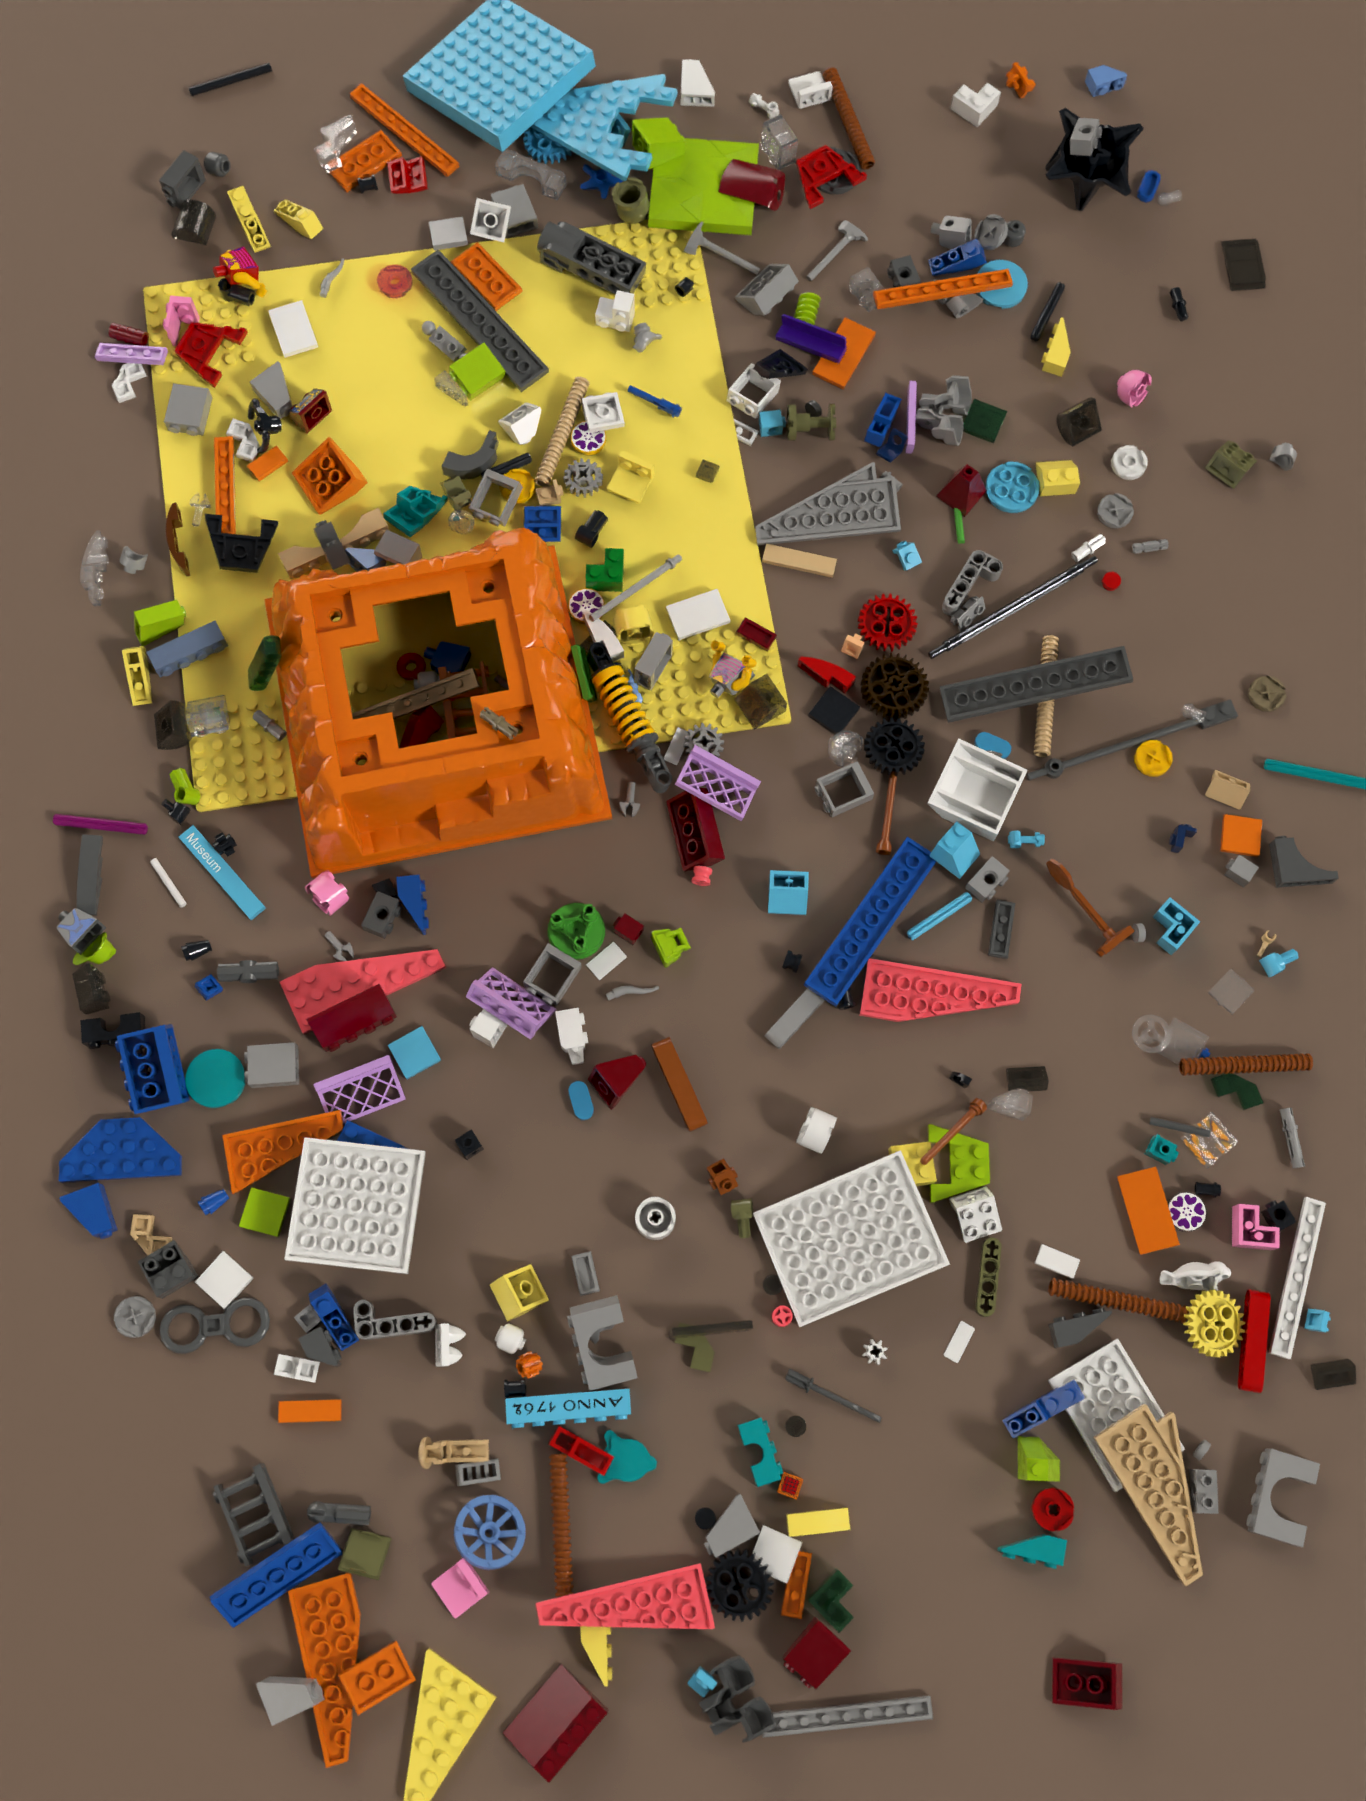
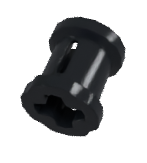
(367, 183)
(846, 1002)
(515, 1388)

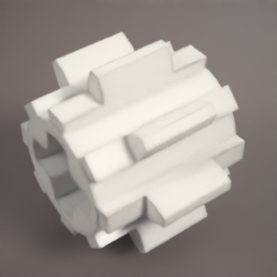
(872, 1357)

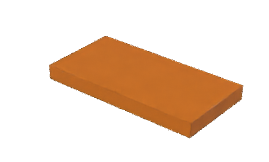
(365, 160)
(486, 276)
(857, 342)
(1148, 1210)

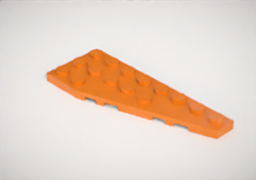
(328, 1638)

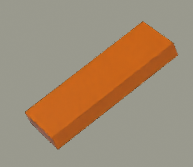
(310, 1411)
(796, 1587)

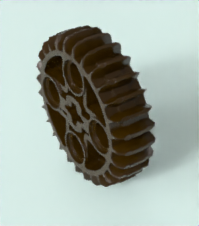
(891, 692)

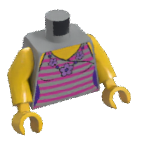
(728, 672)

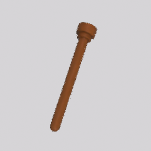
(884, 846)
(976, 1108)

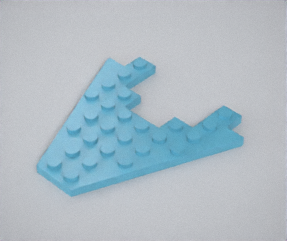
(587, 115)

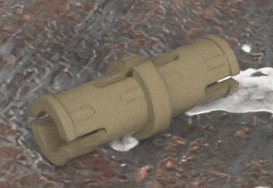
(498, 723)

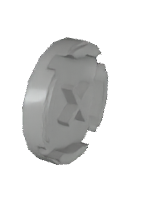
(991, 232)
(1115, 510)
(135, 1317)

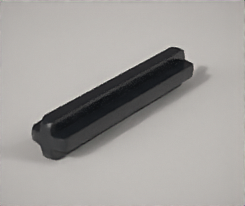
(514, 463)

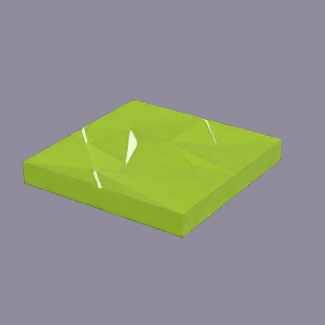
(688, 189)

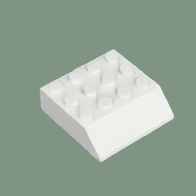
(976, 789)

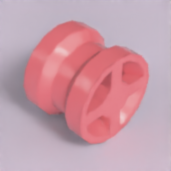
(701, 875)
(784, 1314)

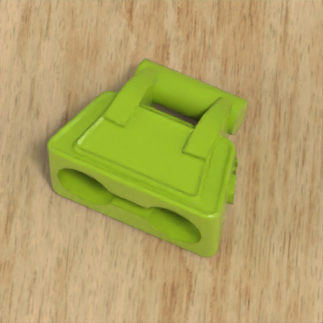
(666, 945)

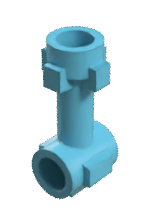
(1015, 839)

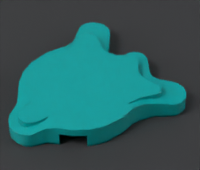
(630, 1459)

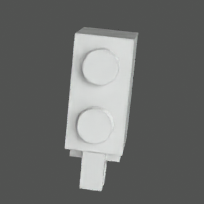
(571, 1034)

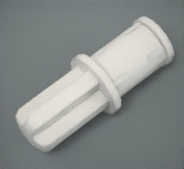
(1088, 547)

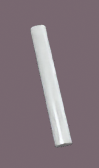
(168, 883)

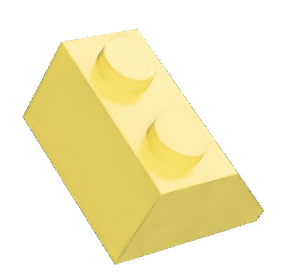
(1057, 477)
(519, 1292)

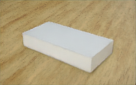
(1057, 1261)

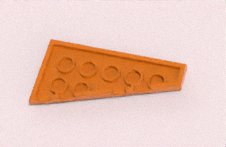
(264, 1149)

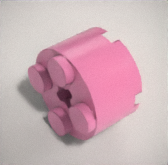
(327, 893)

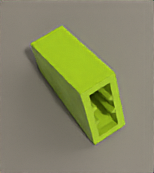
(158, 621)

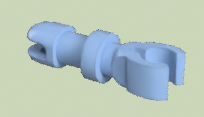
(634, 686)

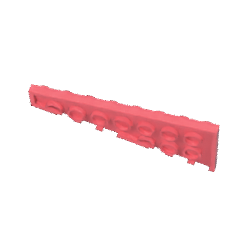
(656, 1601)

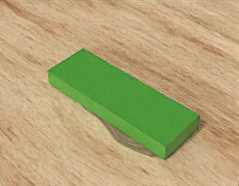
(583, 673)

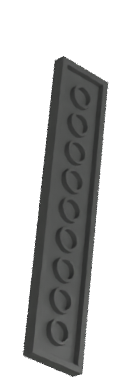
(479, 319)
(1036, 684)

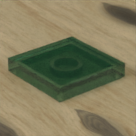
(984, 421)

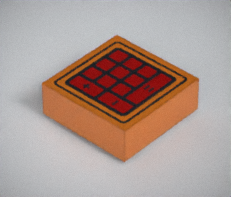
(790, 1485)

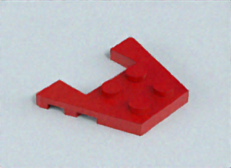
(822, 167)
(200, 345)

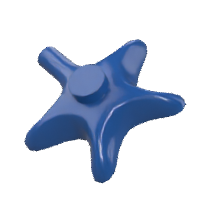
(600, 180)

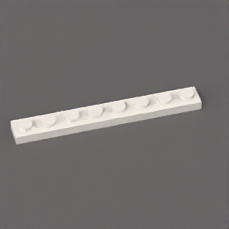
(1297, 1278)

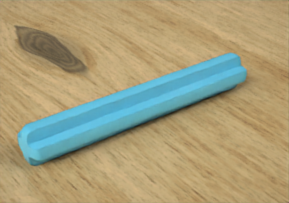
(939, 916)

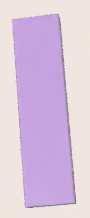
(131, 354)
(911, 416)

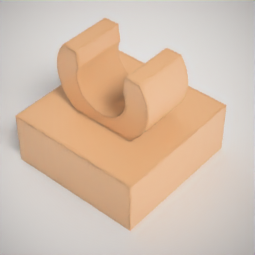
(853, 646)

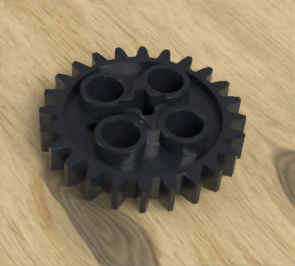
(907, 738)
(757, 1580)

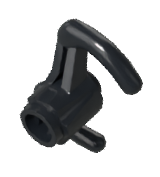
(264, 424)

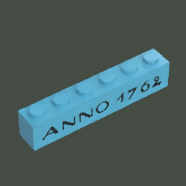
(568, 1406)

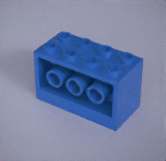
(166, 1068)

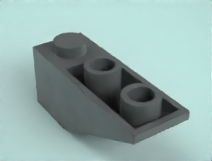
(1074, 1330)

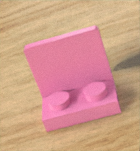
(179, 310)
(460, 1587)

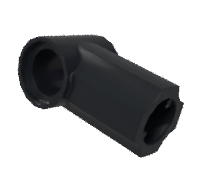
(236, 293)
(590, 531)

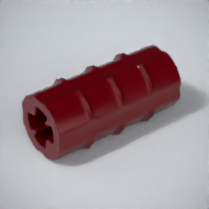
(128, 334)

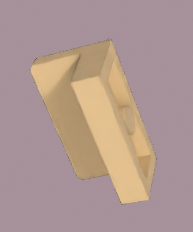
(1228, 789)

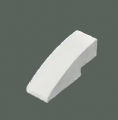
(601, 633)

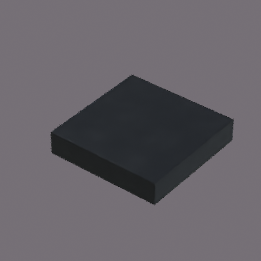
(834, 711)

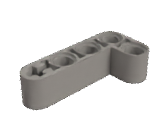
(965, 583)
(396, 1323)

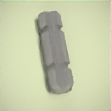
(1150, 546)

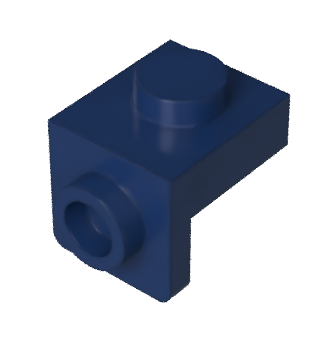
(1178, 836)

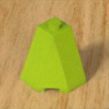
(1036, 1460)

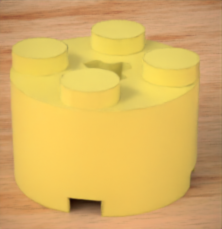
(633, 625)

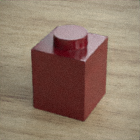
(628, 928)

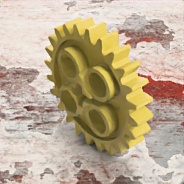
(1214, 1323)

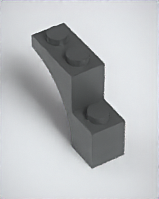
(331, 544)

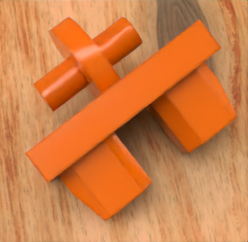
(1018, 80)

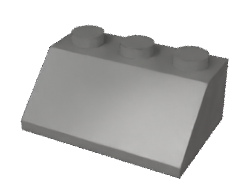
(767, 289)

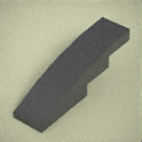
(89, 873)

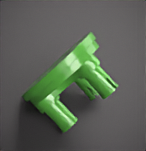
(576, 930)

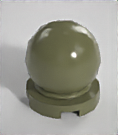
(631, 200)

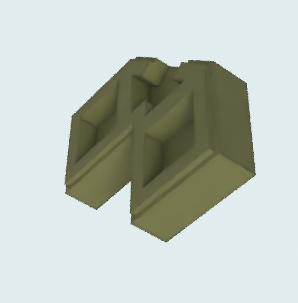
(703, 1352)

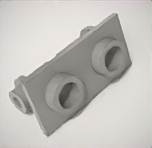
(973, 607)

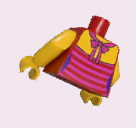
(240, 268)

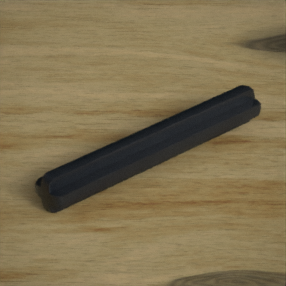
(1047, 311)

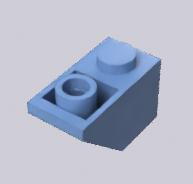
(1104, 79)

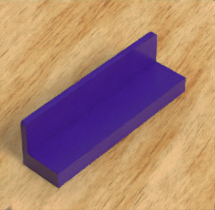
(812, 338)

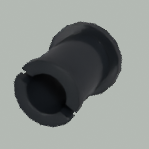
(1207, 1189)

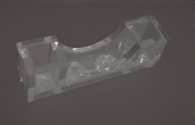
(513, 165)

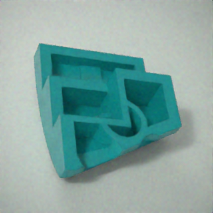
(414, 509)

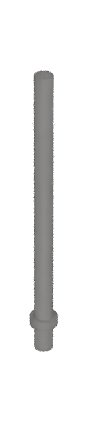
(669, 564)

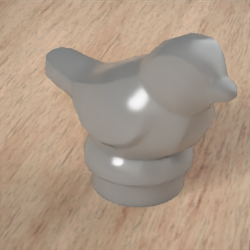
(644, 337)

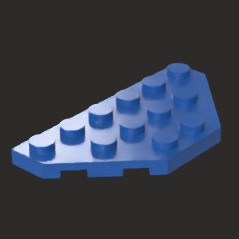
(120, 1151)

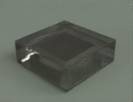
(707, 471)

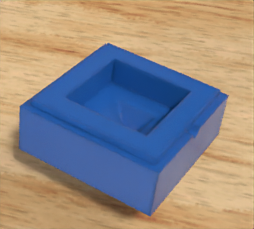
(208, 987)

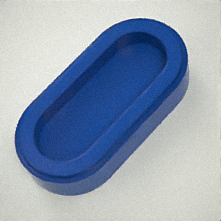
(1148, 186)

